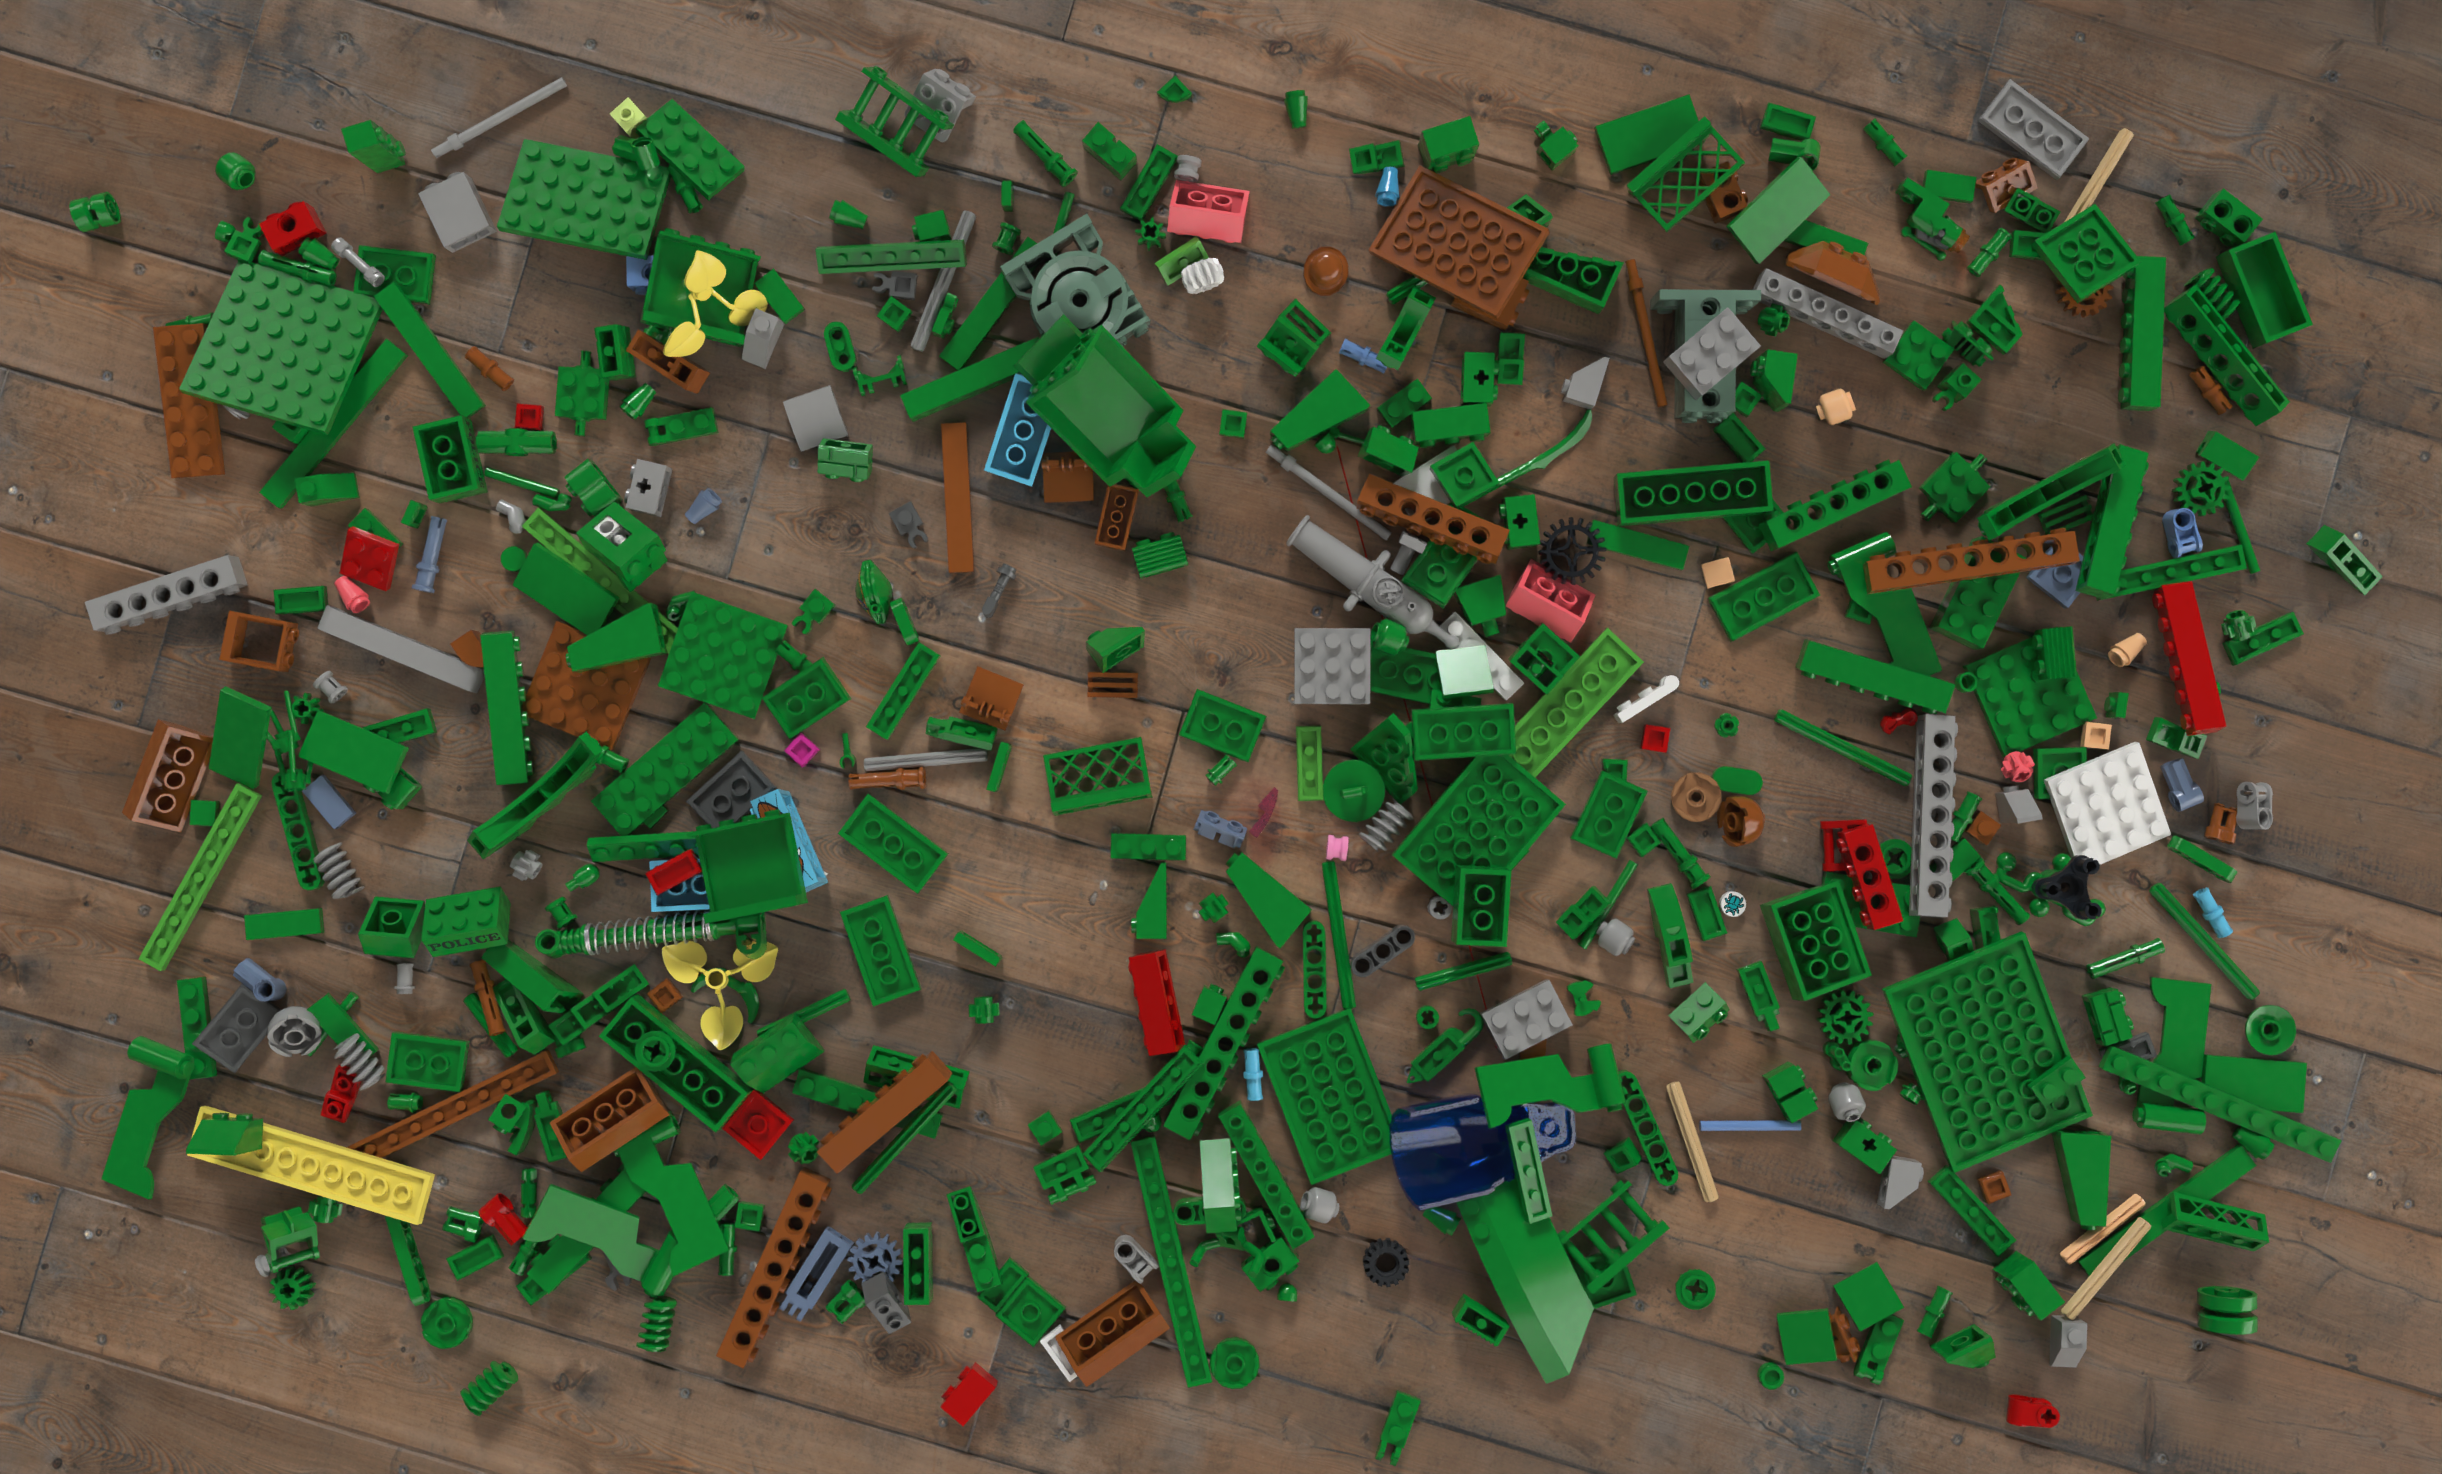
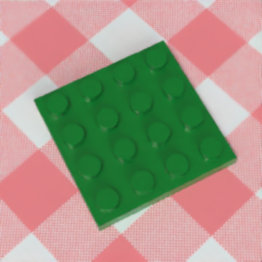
(722, 655)
(2020, 705)

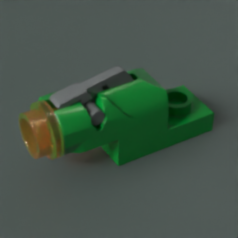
(1928, 218)

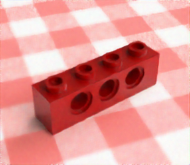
(1888, 909)

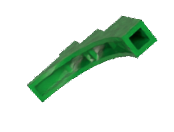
(2049, 491)
(520, 815)

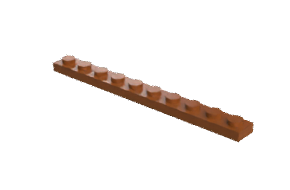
(458, 1106)

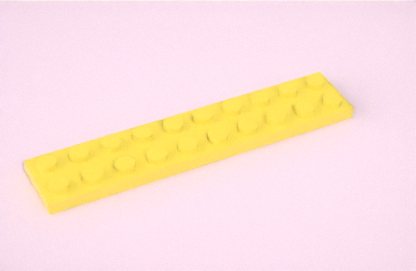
(331, 1172)

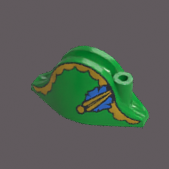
(873, 591)

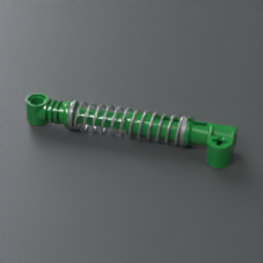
(661, 930)

